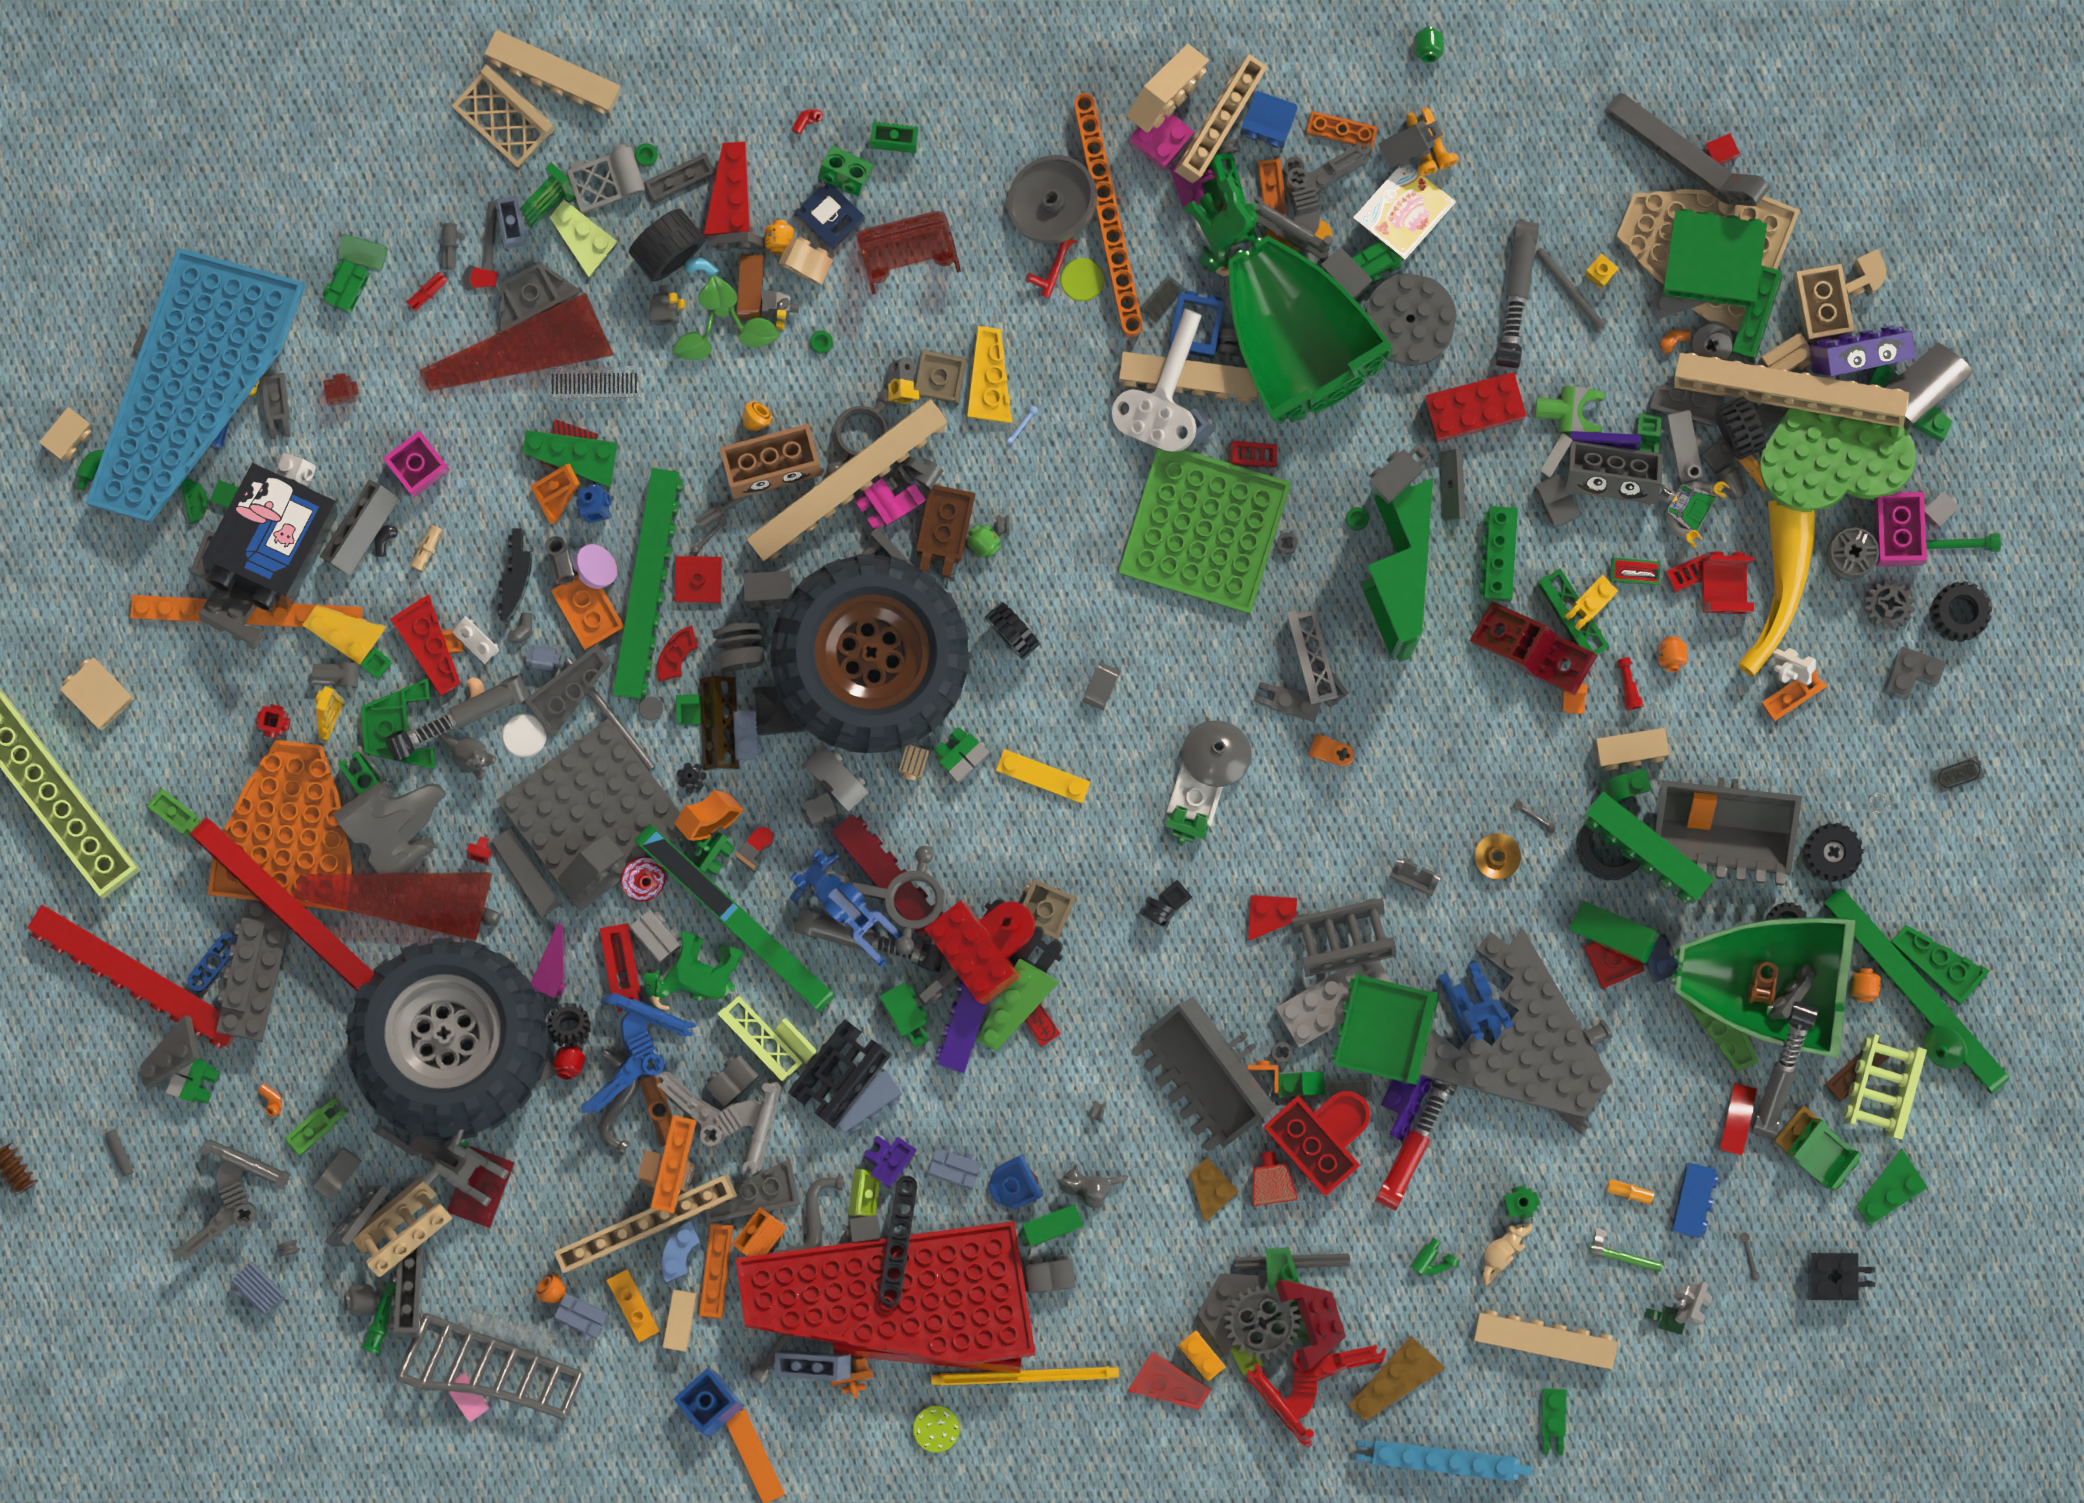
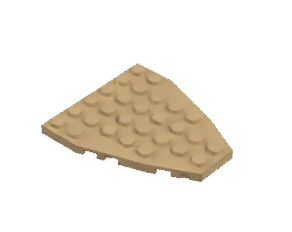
(1649, 227)

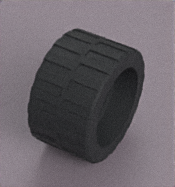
(666, 245)
(1596, 868)

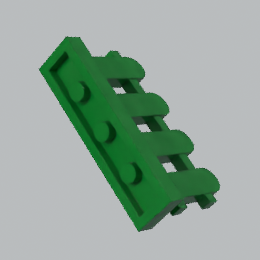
(547, 196)

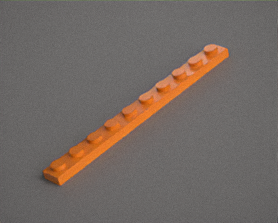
(188, 611)

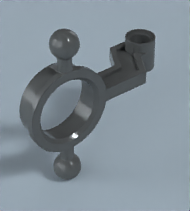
(925, 473)
(923, 855)

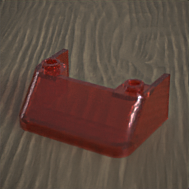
(905, 244)

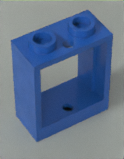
(1211, 301)

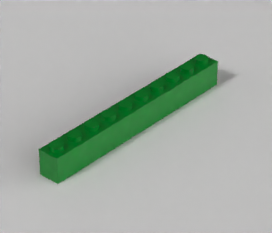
(647, 584)

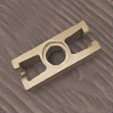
(680, 1320)

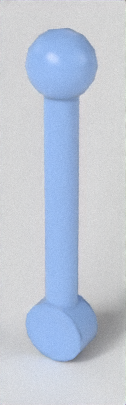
(1032, 411)

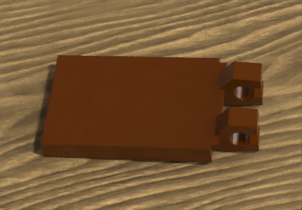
(945, 527)

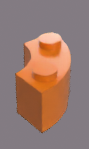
(708, 815)

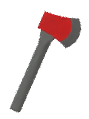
(485, 276)

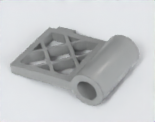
(624, 174)

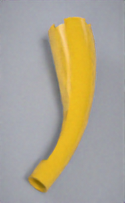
(1792, 550)

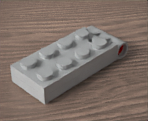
(1322, 1004)

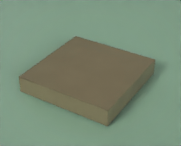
(940, 376)

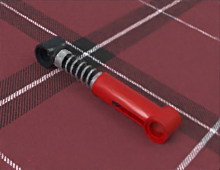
(1413, 1148)

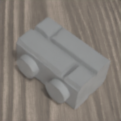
(655, 936)

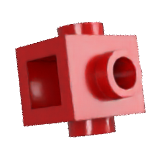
(264, 719)

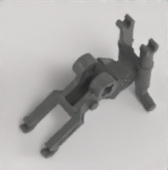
(1306, 204)
(450, 1160)
(231, 1192)

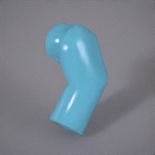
(700, 263)

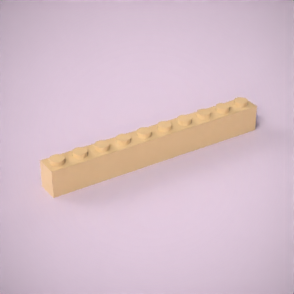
(1791, 389)
(847, 479)

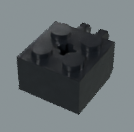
(1845, 1286)

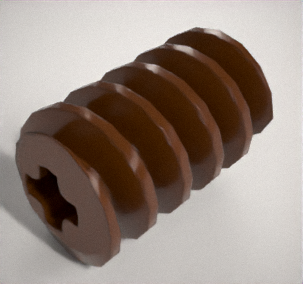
(14, 1171)

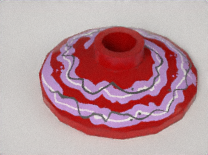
(635, 872)

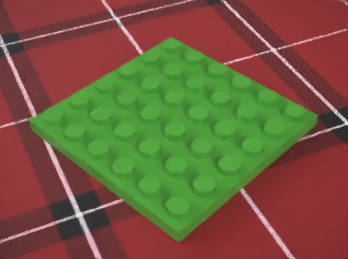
(1205, 528)

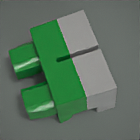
(968, 747)
(192, 1090)

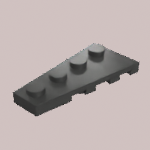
(564, 692)
(769, 1190)

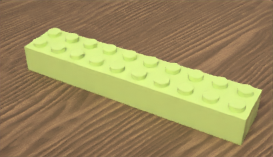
(61, 804)

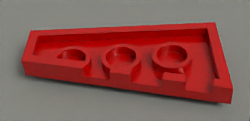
(425, 640)

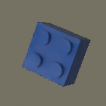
(708, 1402)

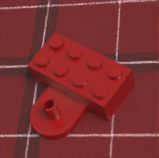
(982, 947)
(1319, 1138)

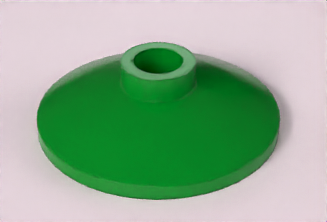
(1949, 1041)

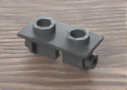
(1406, 873)

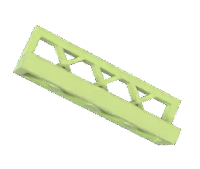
(754, 1045)

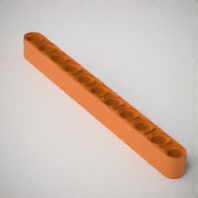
(1108, 226)

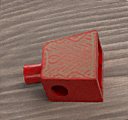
(1272, 1182)

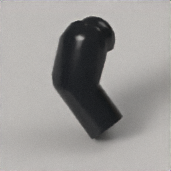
(383, 536)

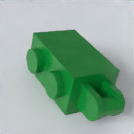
(906, 1013)

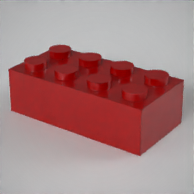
(1474, 407)

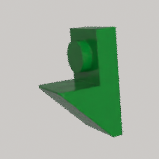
(1301, 1084)

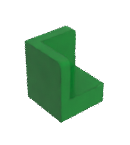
(688, 709)

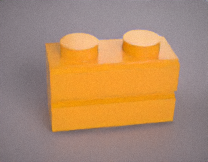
(1201, 1356)

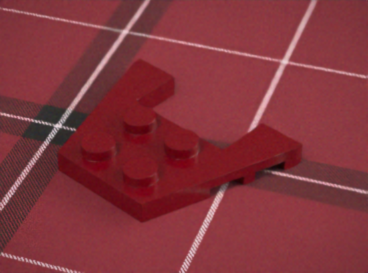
(1319, 1317)

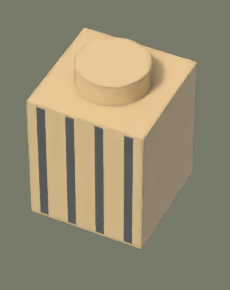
(913, 763)

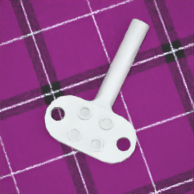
(1155, 415)

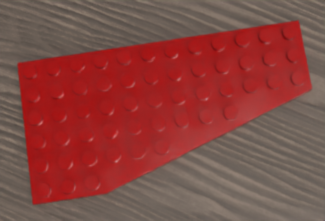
(956, 1305)

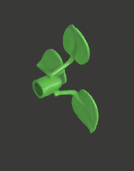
(720, 300)

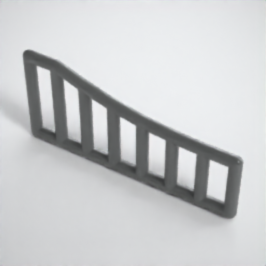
(473, 1387)

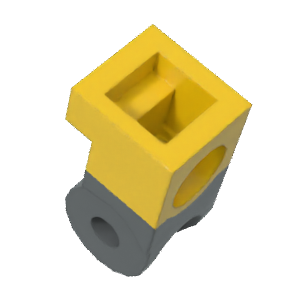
(901, 381)

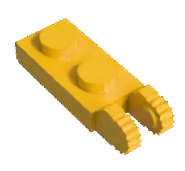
(1592, 601)

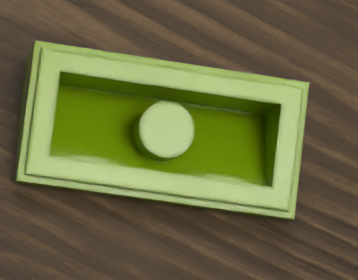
(863, 1194)

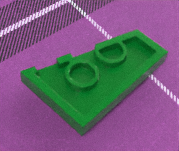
(1892, 1188)

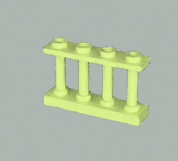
(1900, 1103)

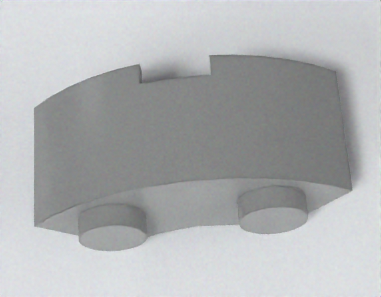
(836, 779)

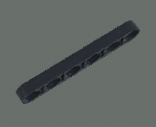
(898, 1241)

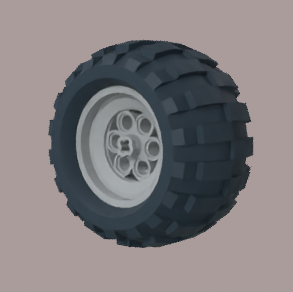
(482, 1083)

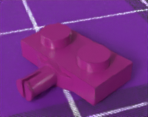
(1186, 190)

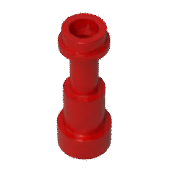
(1632, 699)

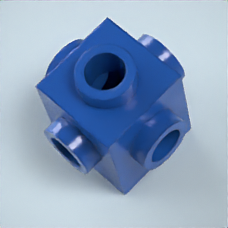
(593, 503)

